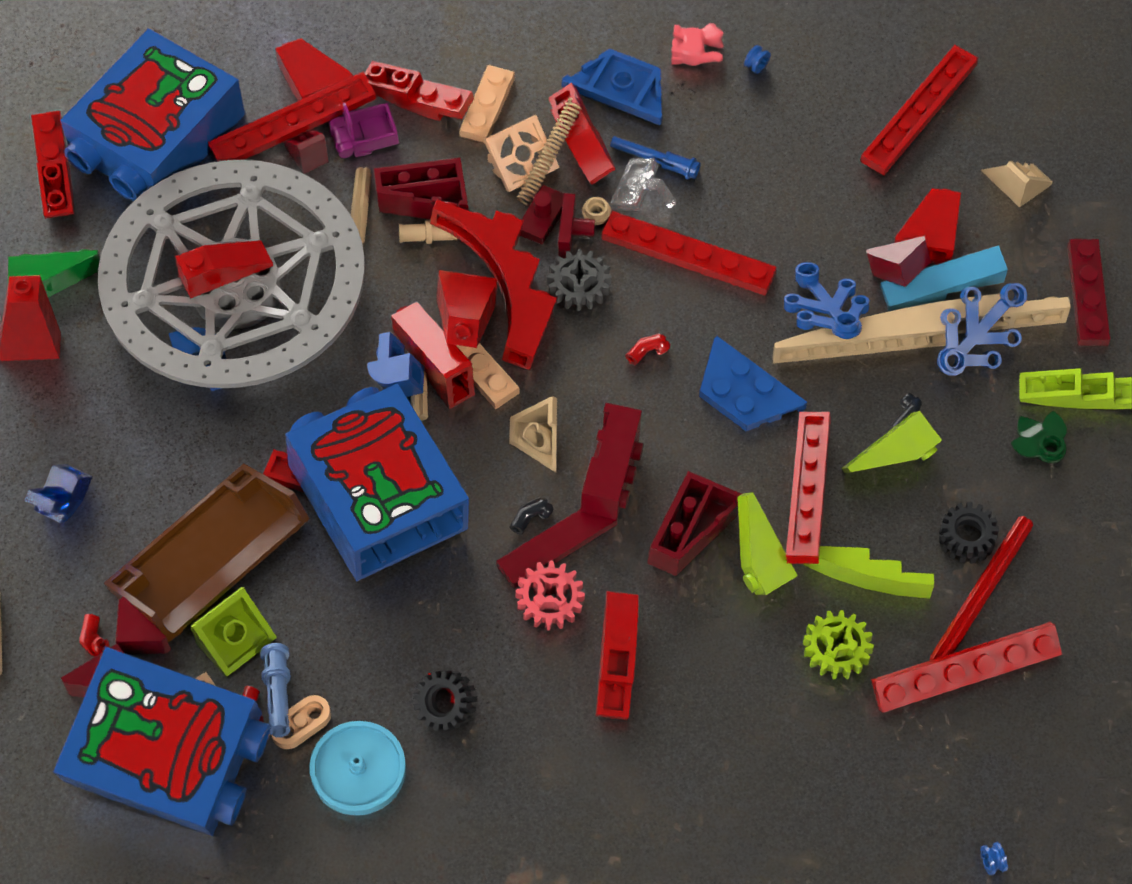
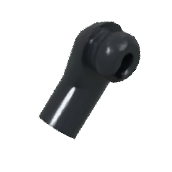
(910, 404)
(529, 510)

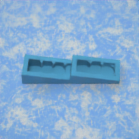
(934, 282)

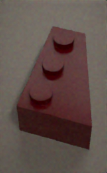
(416, 187)
(613, 462)
(692, 522)

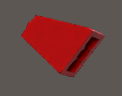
(308, 68)
(937, 221)

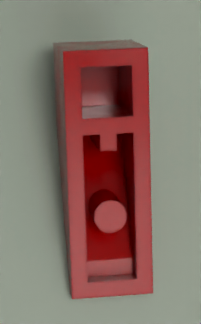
(220, 264)

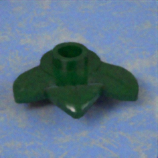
(1037, 436)

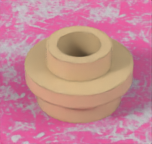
(596, 204)

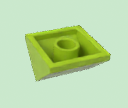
(232, 632)

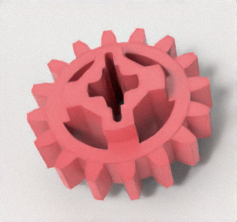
(549, 609)

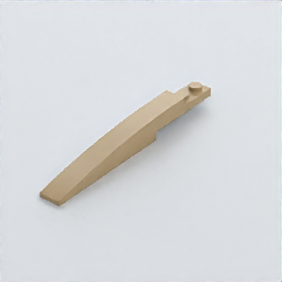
(915, 328)

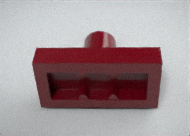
(542, 214)
(572, 226)

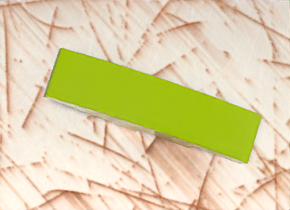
(1076, 390)
(886, 576)

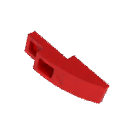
(409, 91)
(583, 137)
(52, 165)
(617, 655)

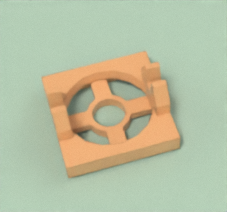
(494, 145)

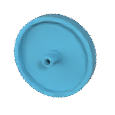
(357, 768)

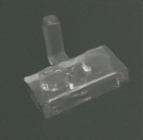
(636, 183)

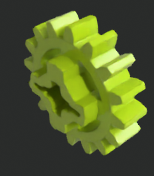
(848, 654)

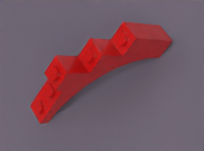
(495, 244)

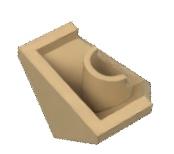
(1018, 181)
(536, 432)

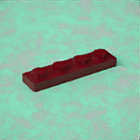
(1088, 292)

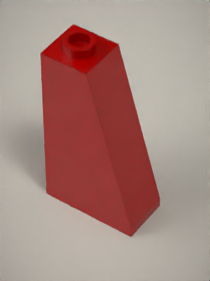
(465, 306)
(28, 322)
(444, 363)

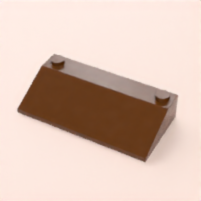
(208, 549)

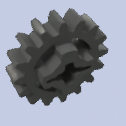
(564, 280)

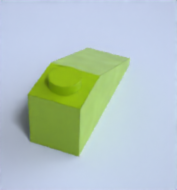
(905, 442)
(760, 550)

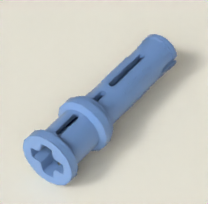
(276, 678)

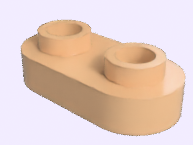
(302, 724)

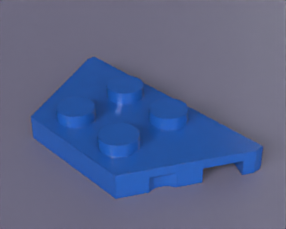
(621, 84)
(744, 389)

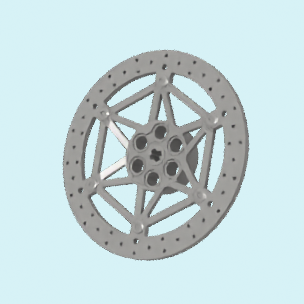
(241, 293)

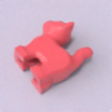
(690, 42)

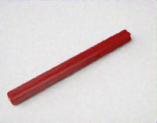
(983, 588)

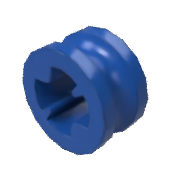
(757, 59)
(994, 858)

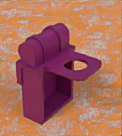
(363, 130)

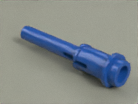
(669, 161)

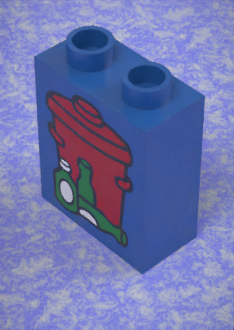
(151, 115)
(376, 480)
(162, 742)

